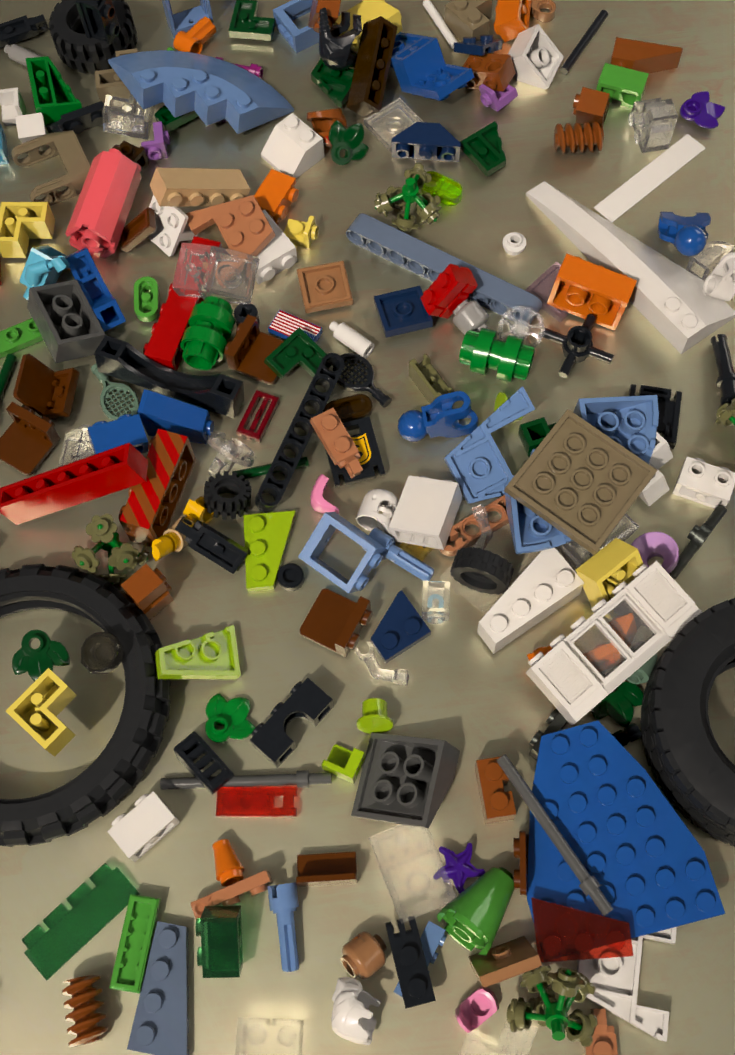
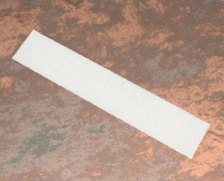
(649, 178)

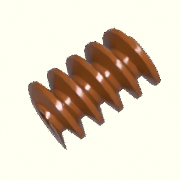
(578, 136)
(84, 1010)

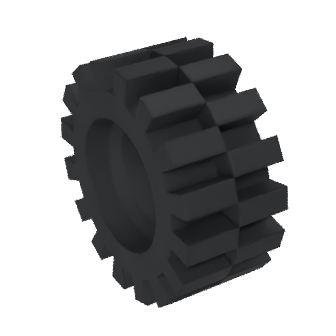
(227, 506)

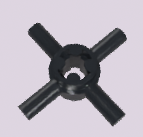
(577, 345)

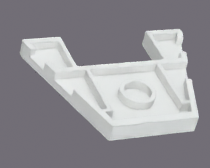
(618, 982)

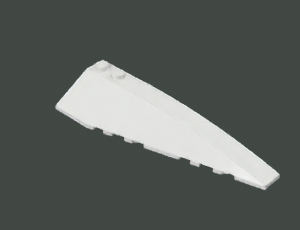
(663, 291)

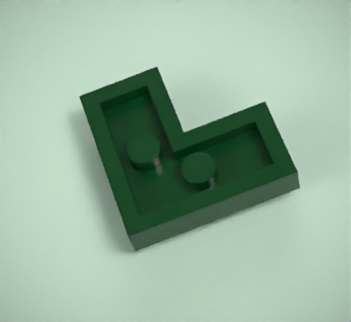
(248, 26)
(293, 351)

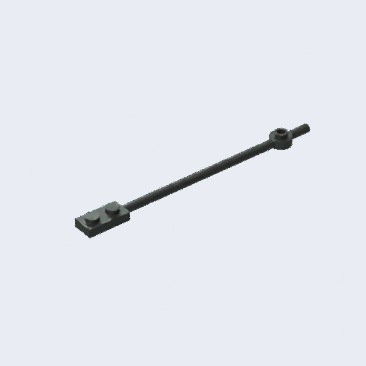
(697, 536)

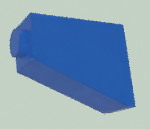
(174, 416)

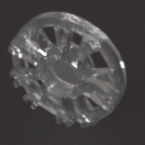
(522, 327)

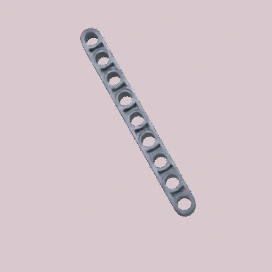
(430, 262)

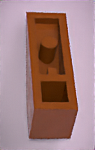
(645, 56)

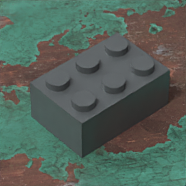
(65, 320)

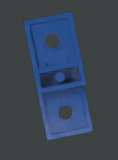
(423, 69)

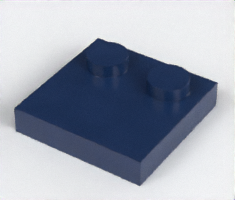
(402, 311)

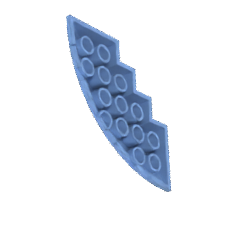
(200, 85)
(625, 419)

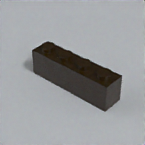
(372, 66)

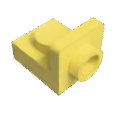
(302, 232)

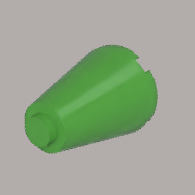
(479, 910)

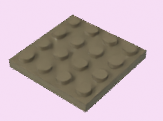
(580, 481)

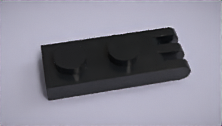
(410, 964)

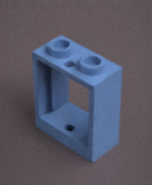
(284, 18)
(181, 20)
(320, 537)

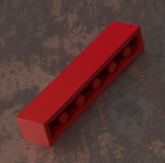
(173, 320)
(73, 484)

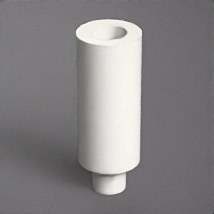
(352, 339)

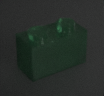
(220, 941)

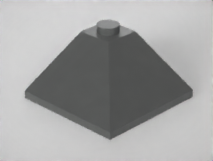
(404, 779)

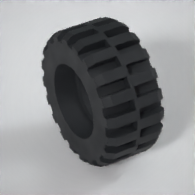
(86, 53)

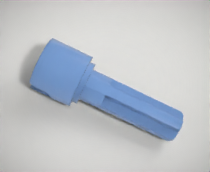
(400, 556)
(283, 902)

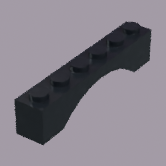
(211, 392)

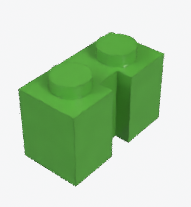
(622, 84)

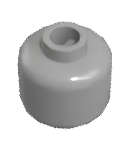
(470, 316)

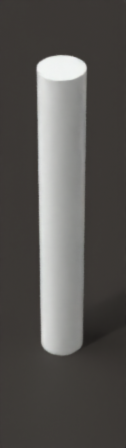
(448, 35)

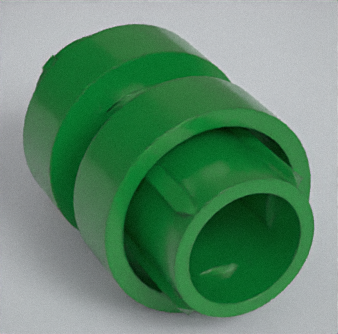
(207, 336)
(485, 352)

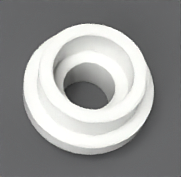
(514, 248)

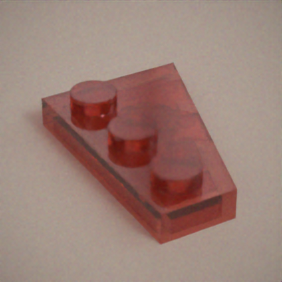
(577, 935)

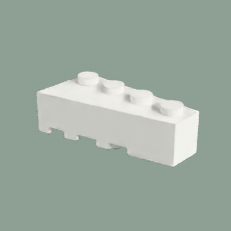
(532, 597)

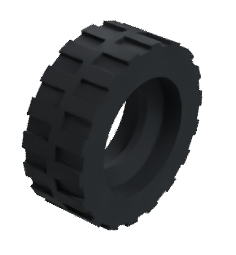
(482, 570)

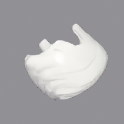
(351, 1011)

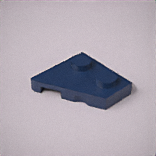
(478, 47)
(399, 629)

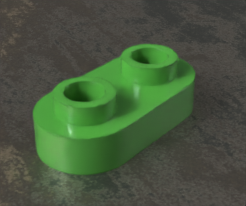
(146, 301)

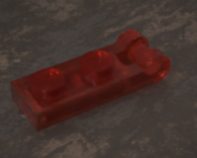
(255, 802)

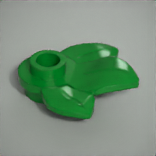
(231, 716)

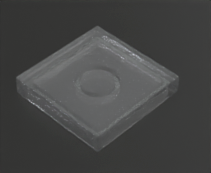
(391, 121)

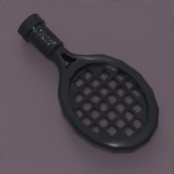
(383, 399)

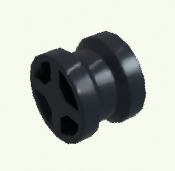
(242, 310)

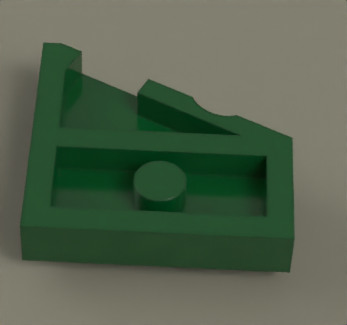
(333, 82)
(485, 149)

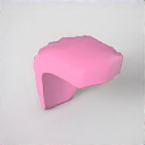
(317, 501)
(476, 1009)

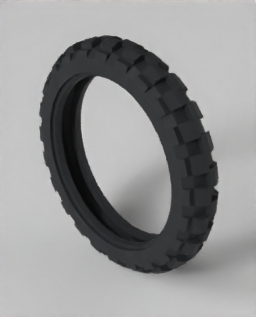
(143, 714)

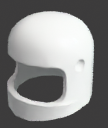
(373, 502)

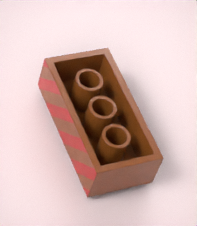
(155, 501)

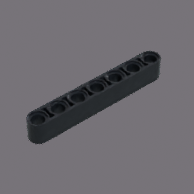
(294, 441)

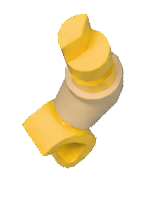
(174, 540)

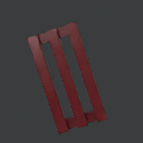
(250, 434)

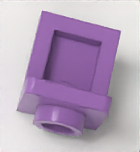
(497, 99)
(157, 148)

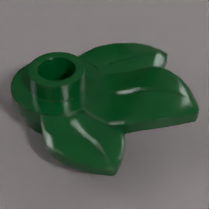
(349, 140)
(39, 660)
(619, 704)

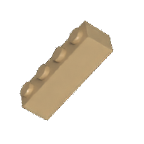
(197, 186)

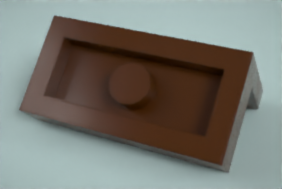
(326, 869)

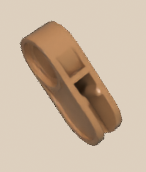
(537, 5)

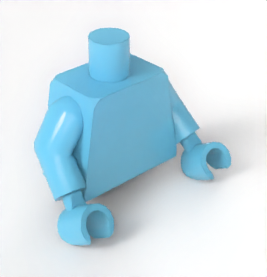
(42, 267)

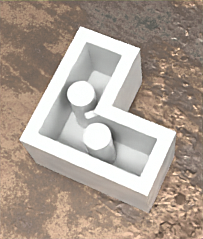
(657, 486)

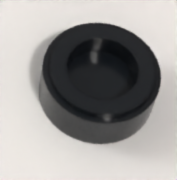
(290, 577)

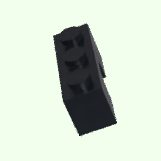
(305, 702)

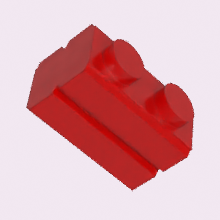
(448, 291)

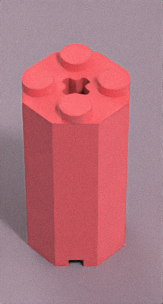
(104, 203)

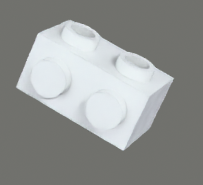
(704, 483)
(143, 826)

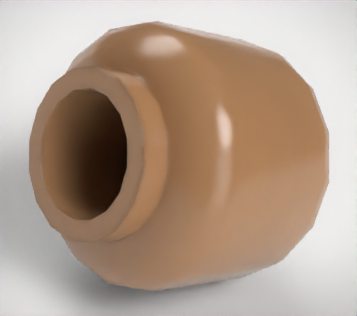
(364, 955)

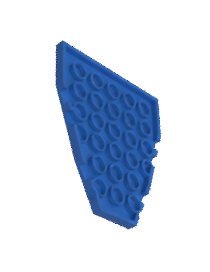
(619, 832)

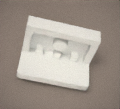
(170, 227)

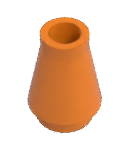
(227, 865)

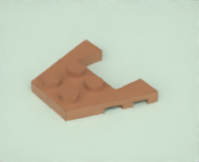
(239, 222)

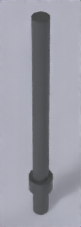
(301, 779)
(589, 883)

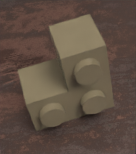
(468, 17)
(109, 82)

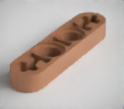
(470, 540)

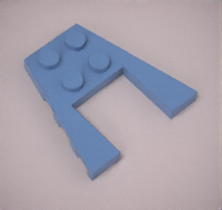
(478, 461)

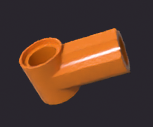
(195, 37)

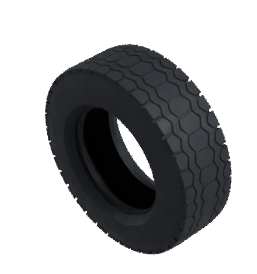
(678, 727)

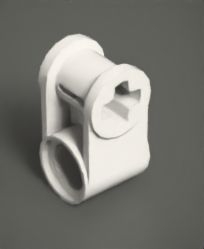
(721, 281)

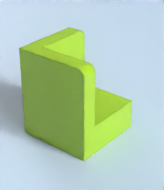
(344, 763)

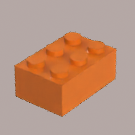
(591, 289)

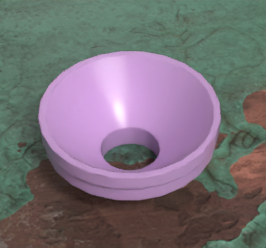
(660, 545)

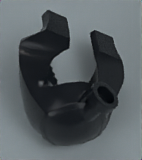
(335, 48)

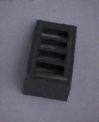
(190, 750)

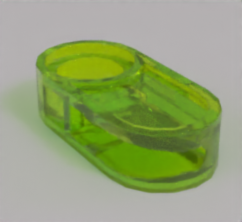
(446, 189)

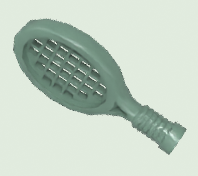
(104, 379)

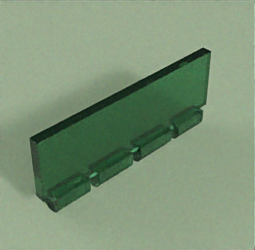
(75, 928)

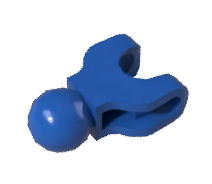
(685, 233)
(439, 419)

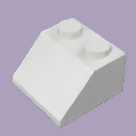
(535, 57)
(293, 147)

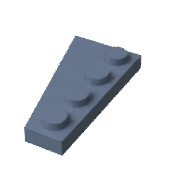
(162, 1007)

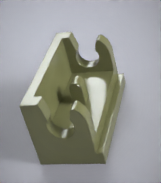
(428, 379)

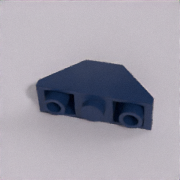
(426, 142)

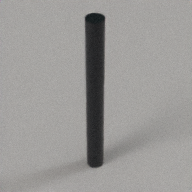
(584, 42)

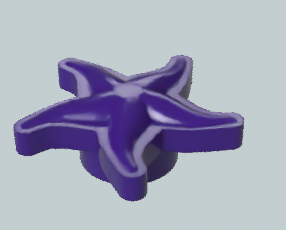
(459, 866)

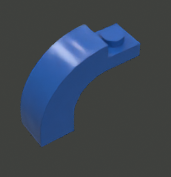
(94, 289)

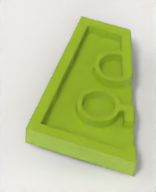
(266, 540)
(201, 658)

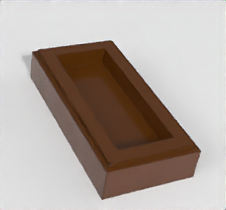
(138, 229)

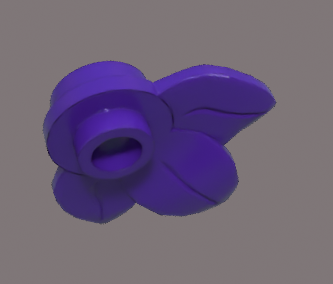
(701, 110)

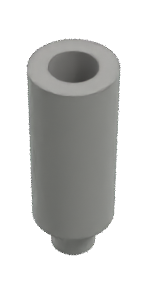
(19, 53)

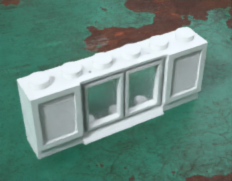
(612, 641)

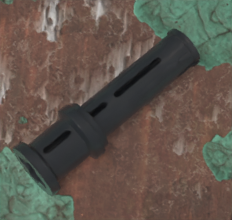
(726, 373)

